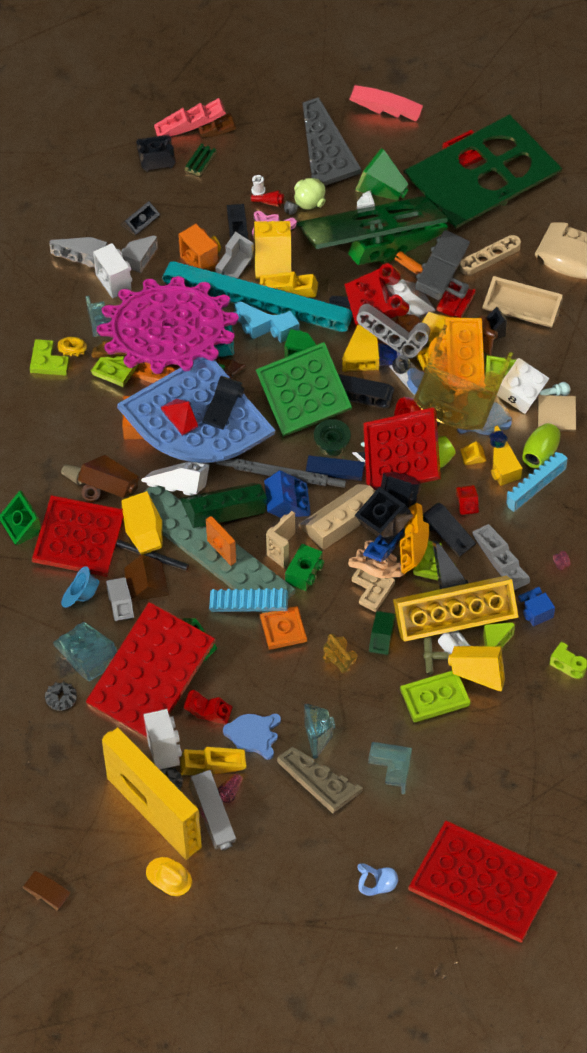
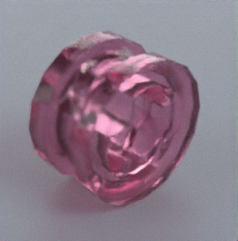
(561, 560)

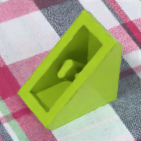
(498, 634)

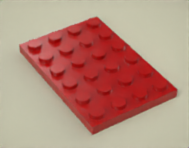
(150, 668)
(483, 881)

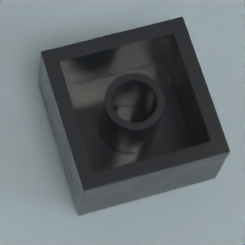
(384, 515)

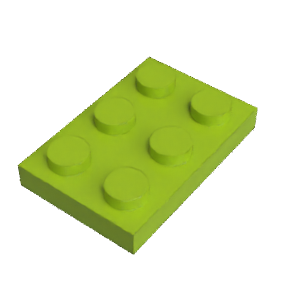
(434, 696)

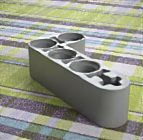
(392, 328)

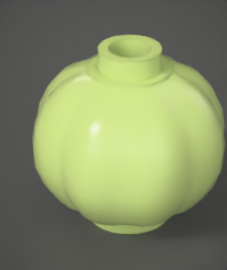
(309, 193)

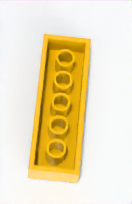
(455, 608)

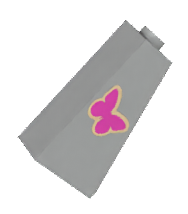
(212, 810)

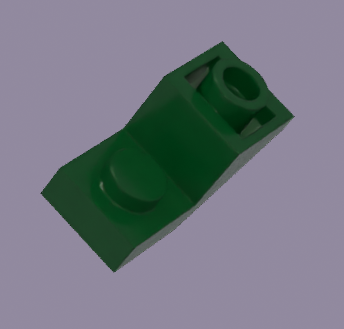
(381, 632)

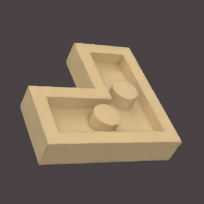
(376, 589)

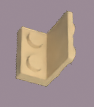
(278, 537)

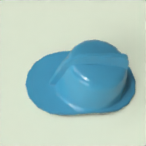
(81, 588)

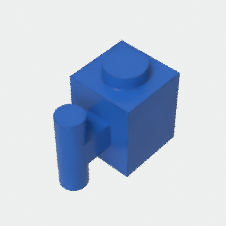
(537, 608)

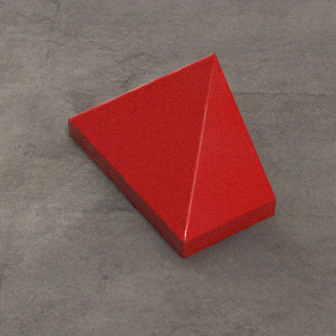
(180, 415)

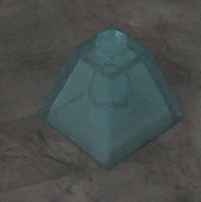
(318, 728)

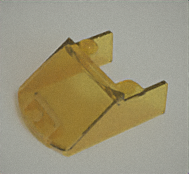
(456, 399)

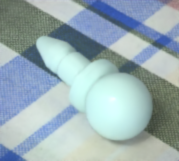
(560, 389)

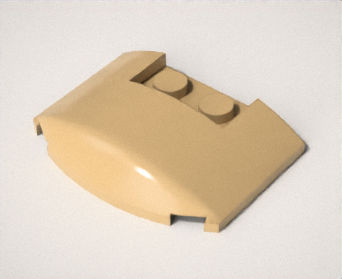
(564, 250)

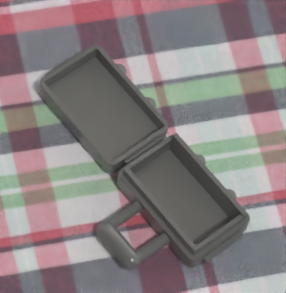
(442, 266)

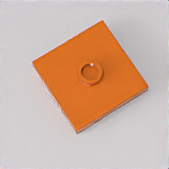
(221, 540)
(283, 628)

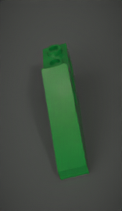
(366, 251)

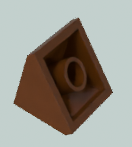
(146, 579)

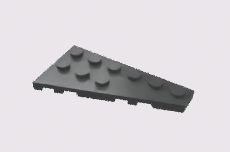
(327, 150)

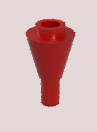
(272, 198)

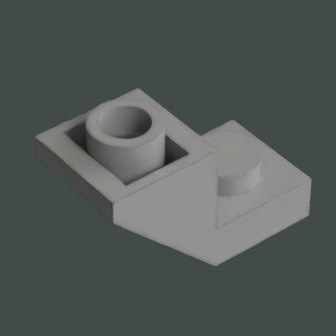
(120, 598)

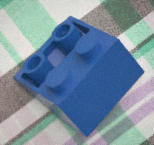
(286, 495)

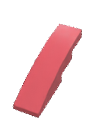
(385, 101)
(188, 120)

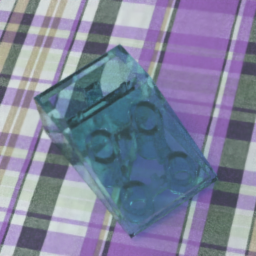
(86, 650)

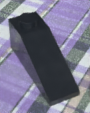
(446, 570)

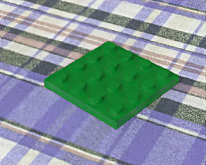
(303, 389)

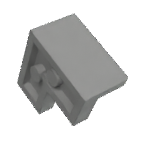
(237, 256)

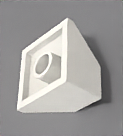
(418, 302)

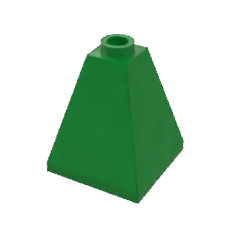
(383, 178)

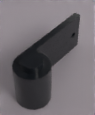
(223, 402)
(448, 528)

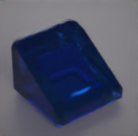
(386, 354)

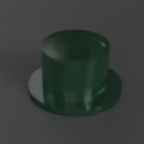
(332, 436)

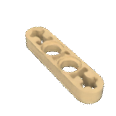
(490, 255)

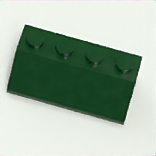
(225, 504)

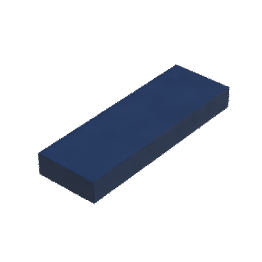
(335, 467)

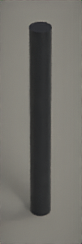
(164, 559)

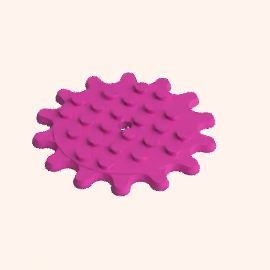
(141, 320)

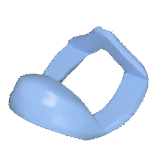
(385, 878)

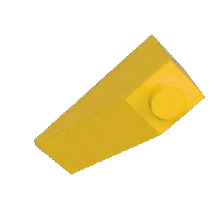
(505, 464)

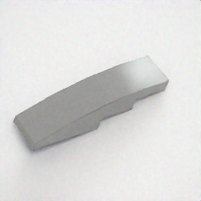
(499, 555)

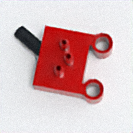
(373, 290)

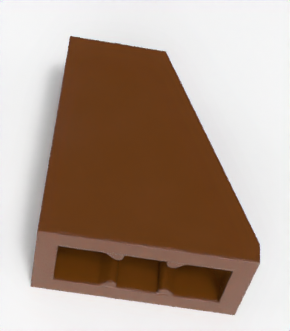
(109, 476)

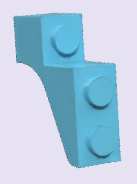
(259, 323)

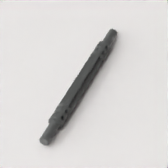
(269, 470)

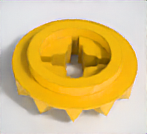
(77, 346)

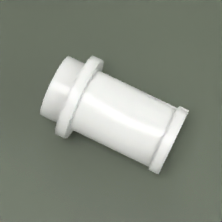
(258, 188)

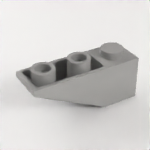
(77, 249)

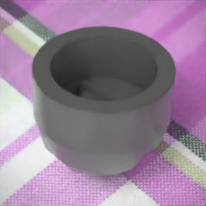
(290, 207)

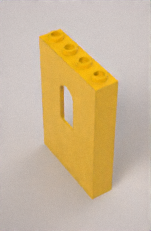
(152, 793)

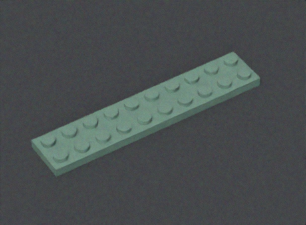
(244, 574)

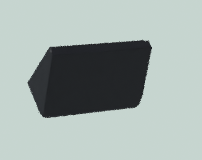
(141, 218)

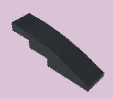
(237, 221)

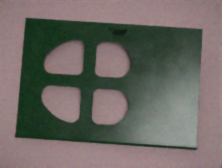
(457, 189)
(344, 228)

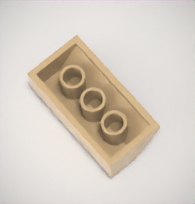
(337, 517)

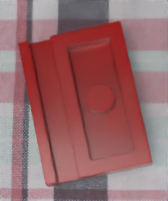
(453, 305)

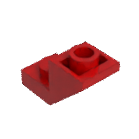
(212, 710)

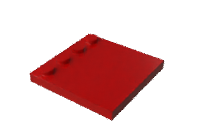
(403, 446)
(78, 535)

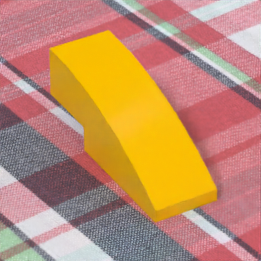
(289, 282)
(212, 758)

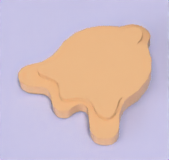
(386, 569)

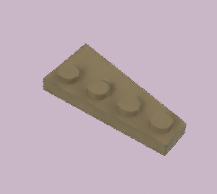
(319, 780)

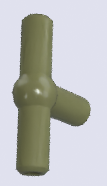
(429, 656)

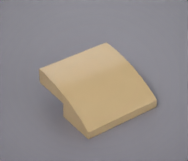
(557, 411)

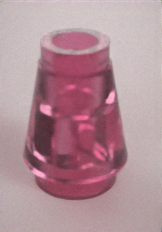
(230, 788)

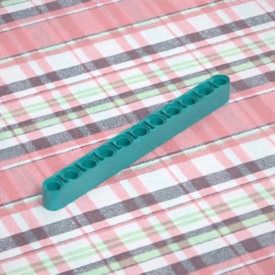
(263, 297)

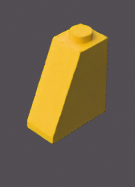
(361, 352)
(479, 665)

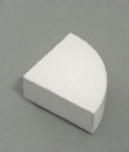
(365, 201)

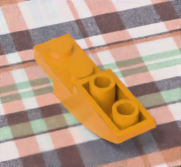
(415, 540)

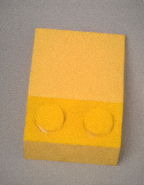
(272, 247)

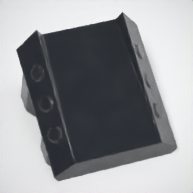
(156, 152)
(401, 487)

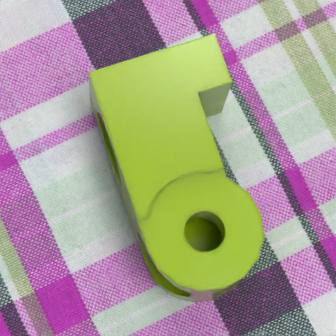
(568, 662)

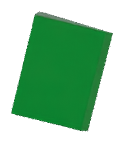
(20, 519)

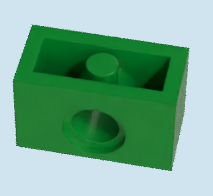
(304, 557)

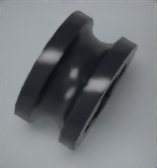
(401, 359)

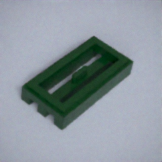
(204, 150)

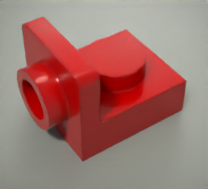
(467, 499)

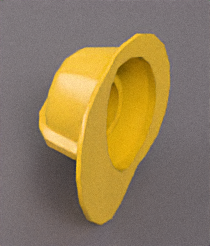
(169, 876)

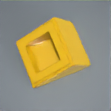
(473, 454)

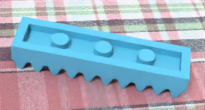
(536, 481)
(248, 600)

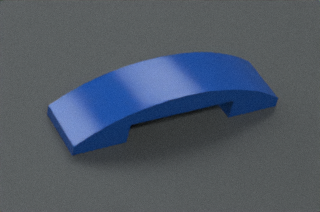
(381, 550)

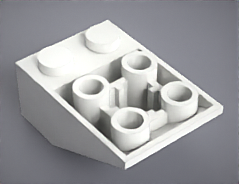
(186, 477)

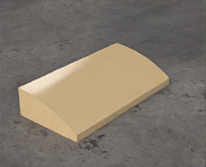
(523, 301)

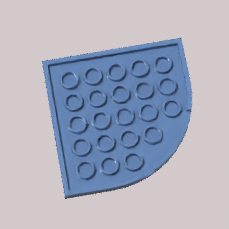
(206, 443)

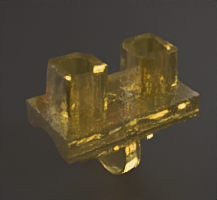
(336, 653)

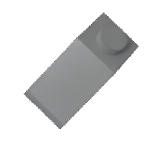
(140, 252)

